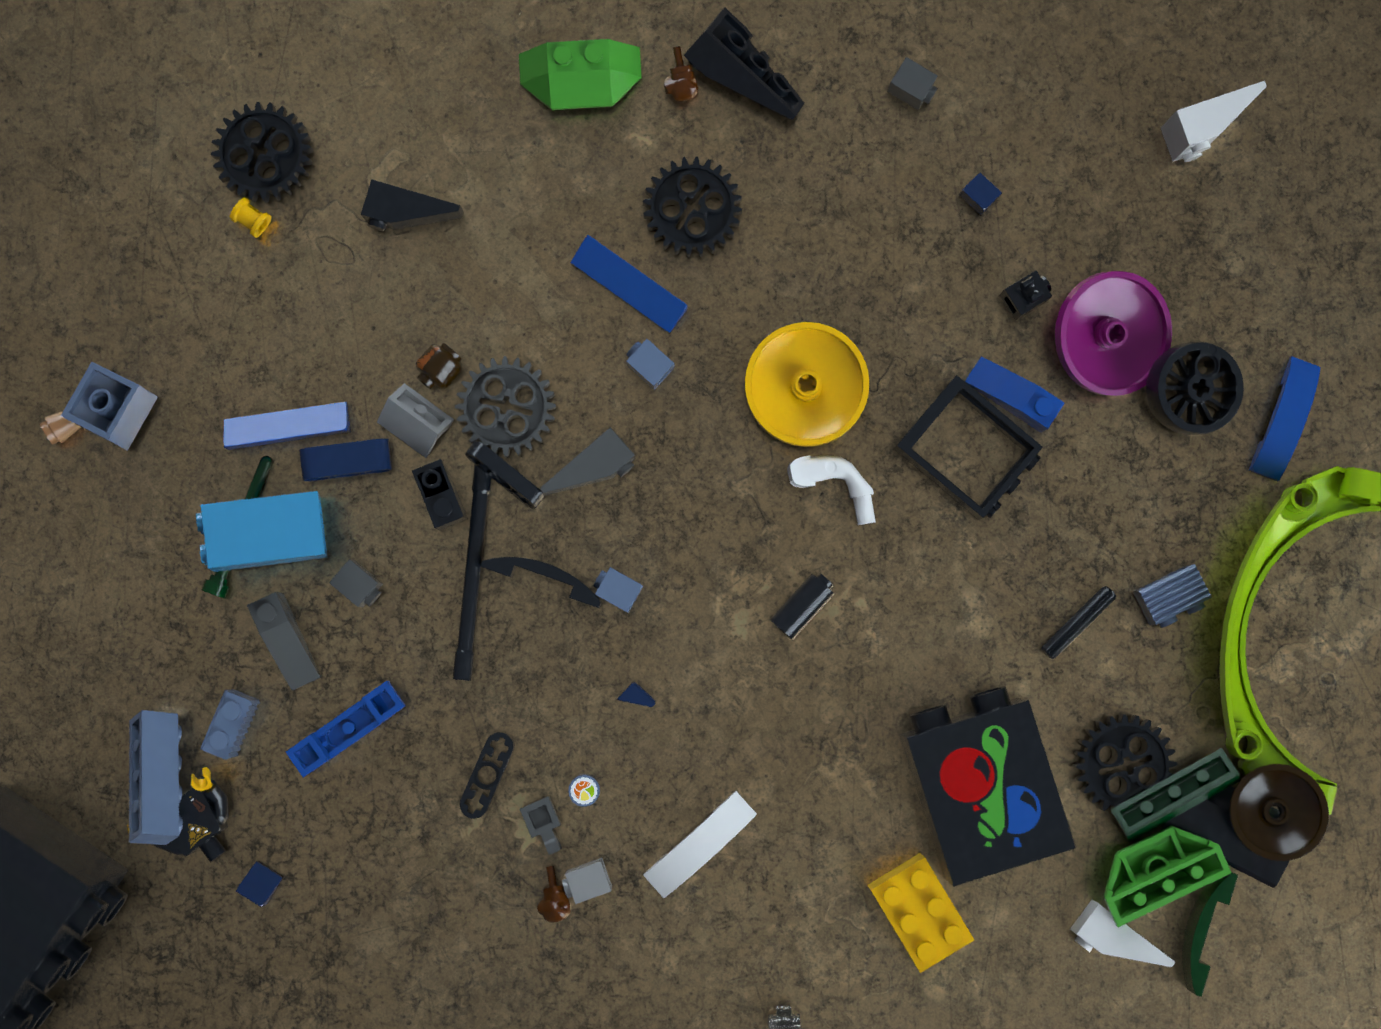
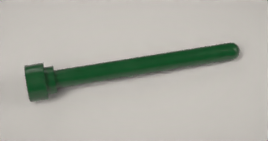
(217, 583)

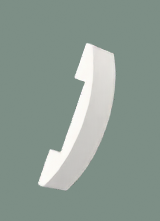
(700, 845)

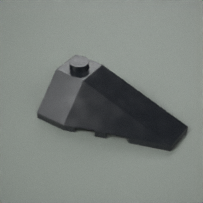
(731, 59)

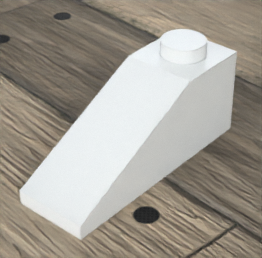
(1098, 931)

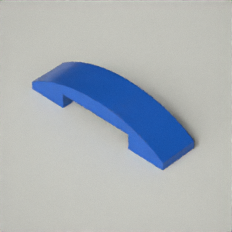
(1287, 420)
(346, 729)

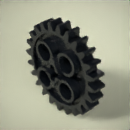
(236, 141)
(668, 192)
(1117, 737)

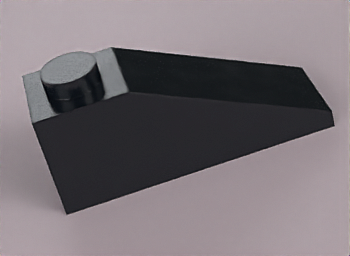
(402, 208)

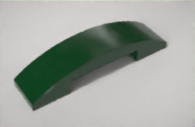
(1196, 931)

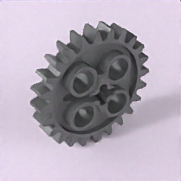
(513, 380)

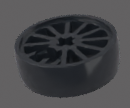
(1218, 364)

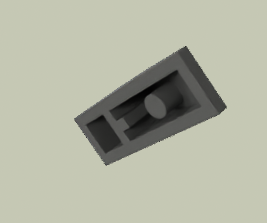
(596, 463)
(284, 639)

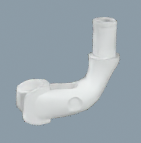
(809, 469)

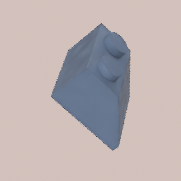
(109, 405)

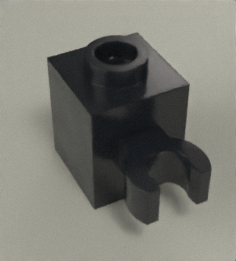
(1026, 294)

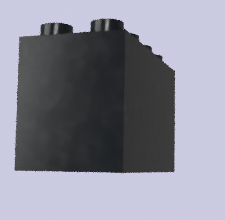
(49, 900)

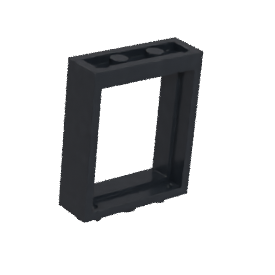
(1007, 483)

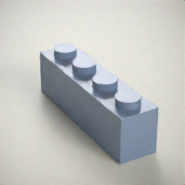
(154, 778)

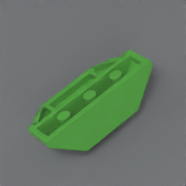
(580, 72)
(1161, 871)

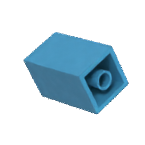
(262, 531)

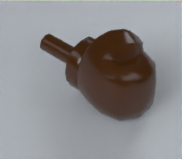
(682, 82)
(555, 904)

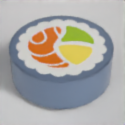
(584, 790)

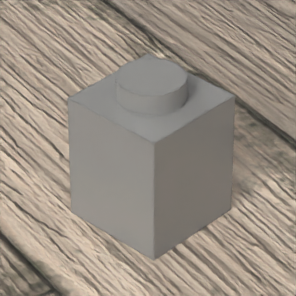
(587, 881)

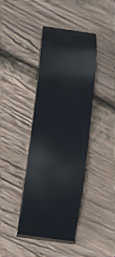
(508, 565)

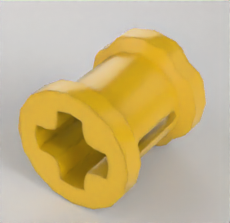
(250, 217)

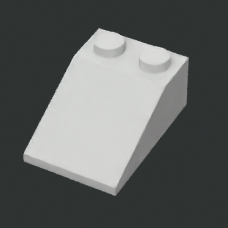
(1196, 126)

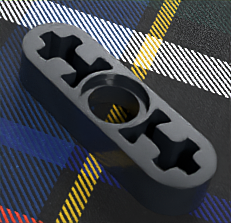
(504, 474)
(470, 793)

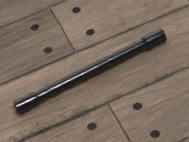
(464, 654)

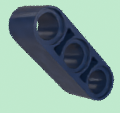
(345, 459)

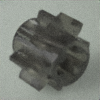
(784, 1019)

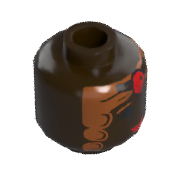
(438, 366)

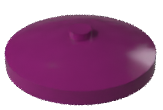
(1112, 332)

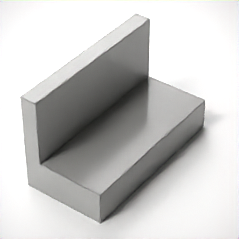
(414, 419)

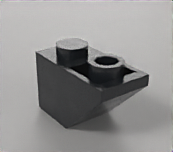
(439, 495)

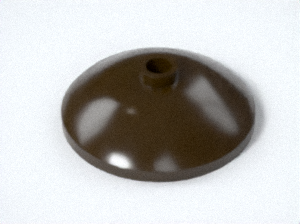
(1301, 815)

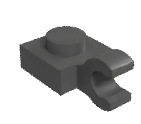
(541, 820)

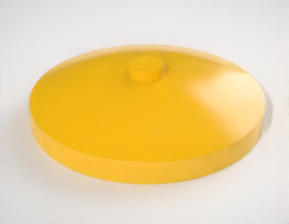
(806, 384)

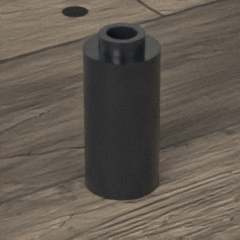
(803, 605)

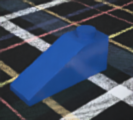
(1015, 394)

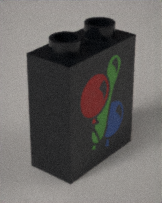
(986, 787)

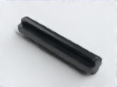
(1078, 622)

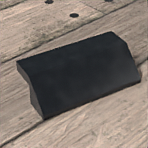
(1213, 823)

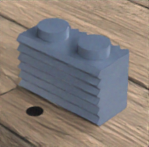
(1171, 595)
(230, 724)

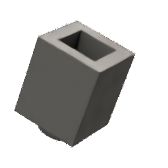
(913, 84)
(357, 584)

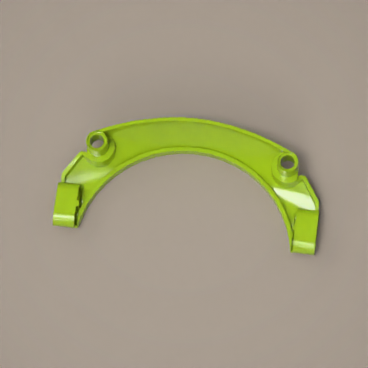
(1324, 498)

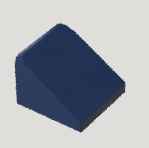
(980, 193)
(637, 695)
(259, 884)

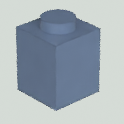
(649, 363)
(617, 589)

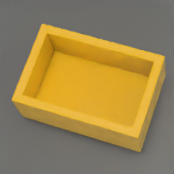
(920, 912)

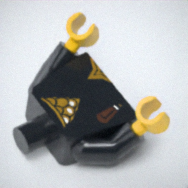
(203, 816)

